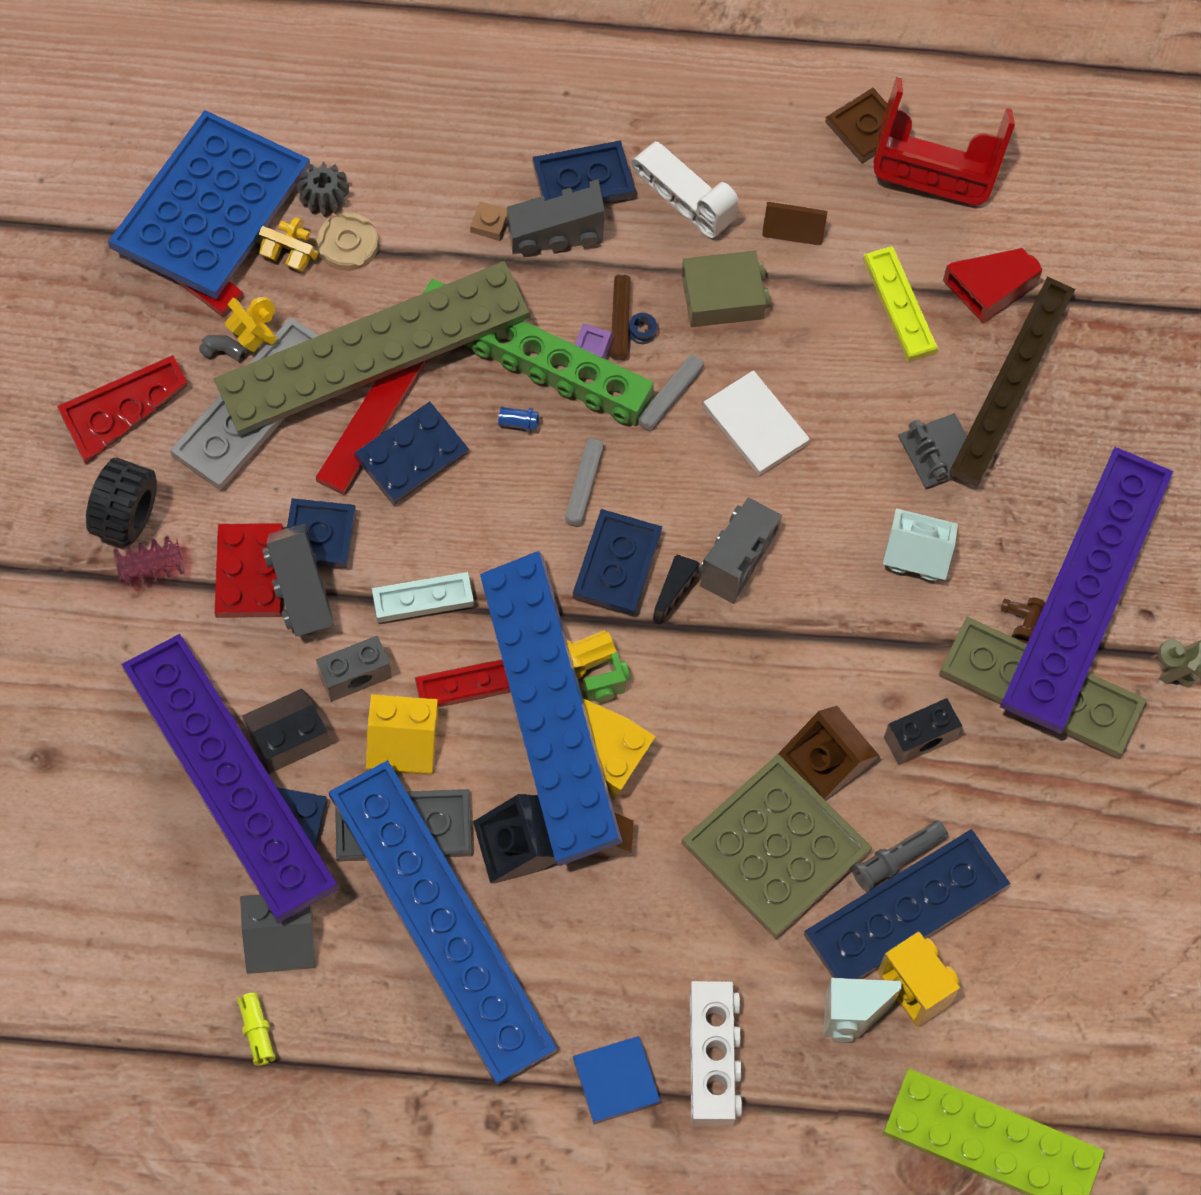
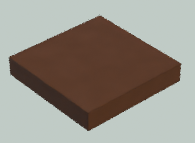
(859, 123)

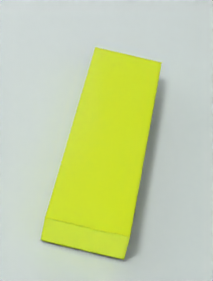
(900, 304)

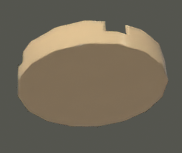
(347, 241)

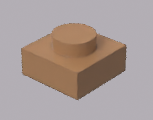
(489, 221)

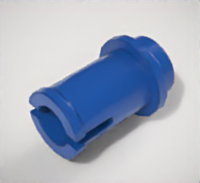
(519, 418)

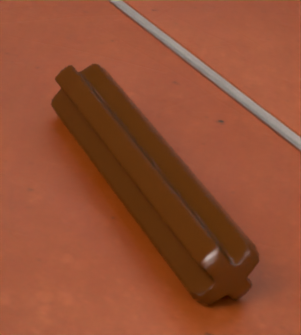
(620, 317)

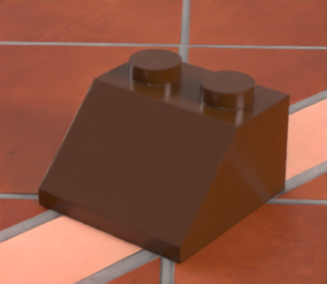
(828, 752)

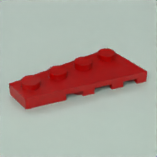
(114, 409)

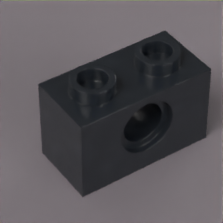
(922, 731)

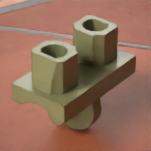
(1182, 661)

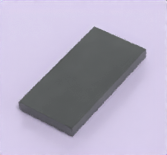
(444, 814)

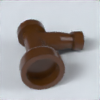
(1030, 612)

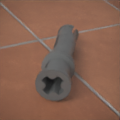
(888, 861)

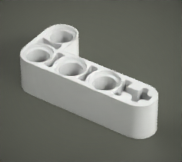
(704, 207)

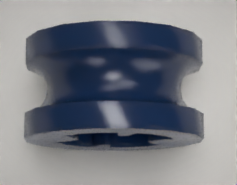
(636, 321)

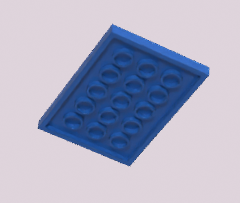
(209, 204)

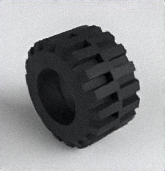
(121, 501)

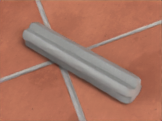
(670, 392)
(583, 482)

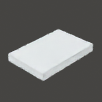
(756, 423)

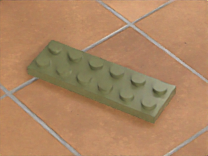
(986, 664)

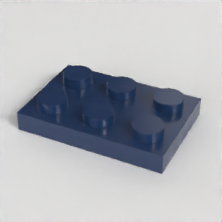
(580, 166)
(411, 452)
(617, 562)

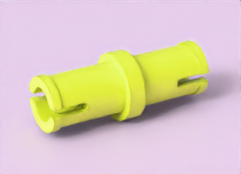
(256, 1029)

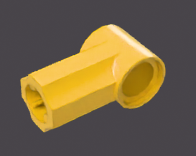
(591, 651)

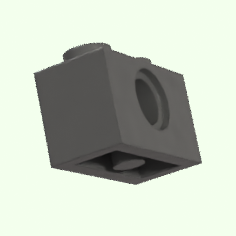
(354, 668)

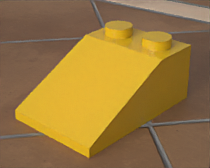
(618, 744)

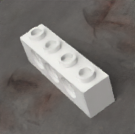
(706, 1108)

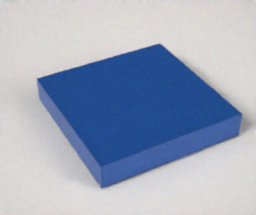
(616, 1080)

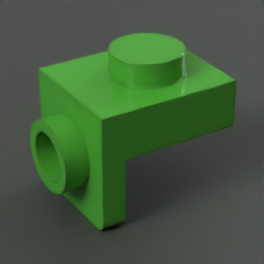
(607, 685)

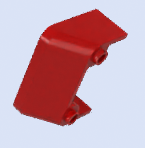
(935, 167)

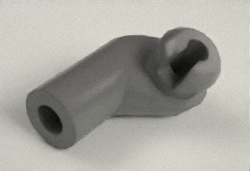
(222, 343)

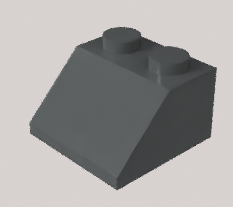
(274, 945)

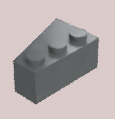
(557, 222)
(739, 549)
(298, 580)

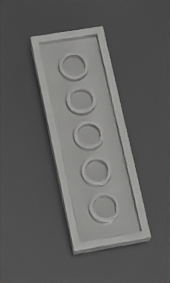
(212, 442)

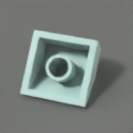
(920, 545)
(856, 1005)

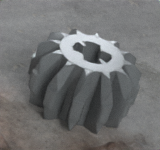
(323, 188)

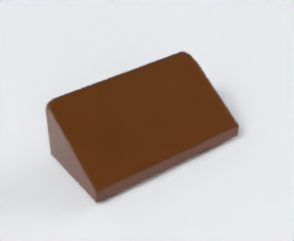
(794, 223)

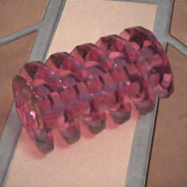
(149, 561)

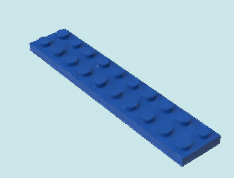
(550, 709)
(442, 923)

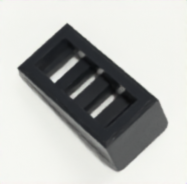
(679, 578)

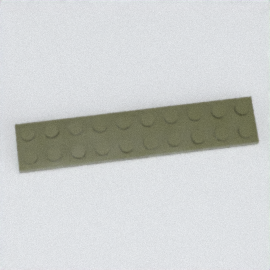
(371, 348)

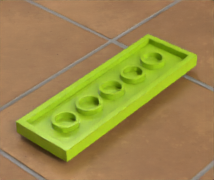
(990, 1139)

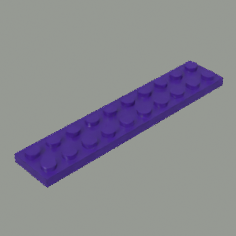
(1086, 590)
(230, 779)

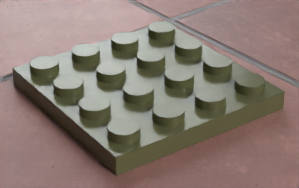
(776, 846)

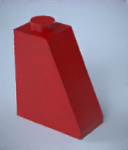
(992, 280)

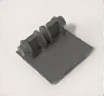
(933, 447)

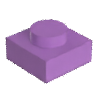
(594, 340)

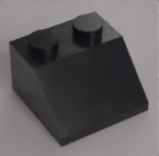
(286, 730)
(514, 839)

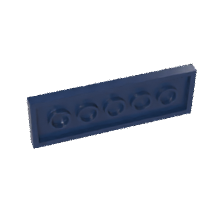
(914, 900)

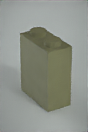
(724, 288)

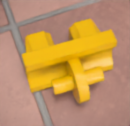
(299, 253)
(250, 322)

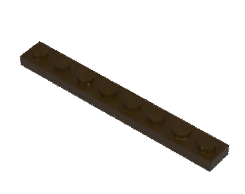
(1011, 382)

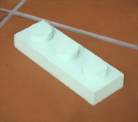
(422, 597)

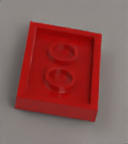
(242, 575)

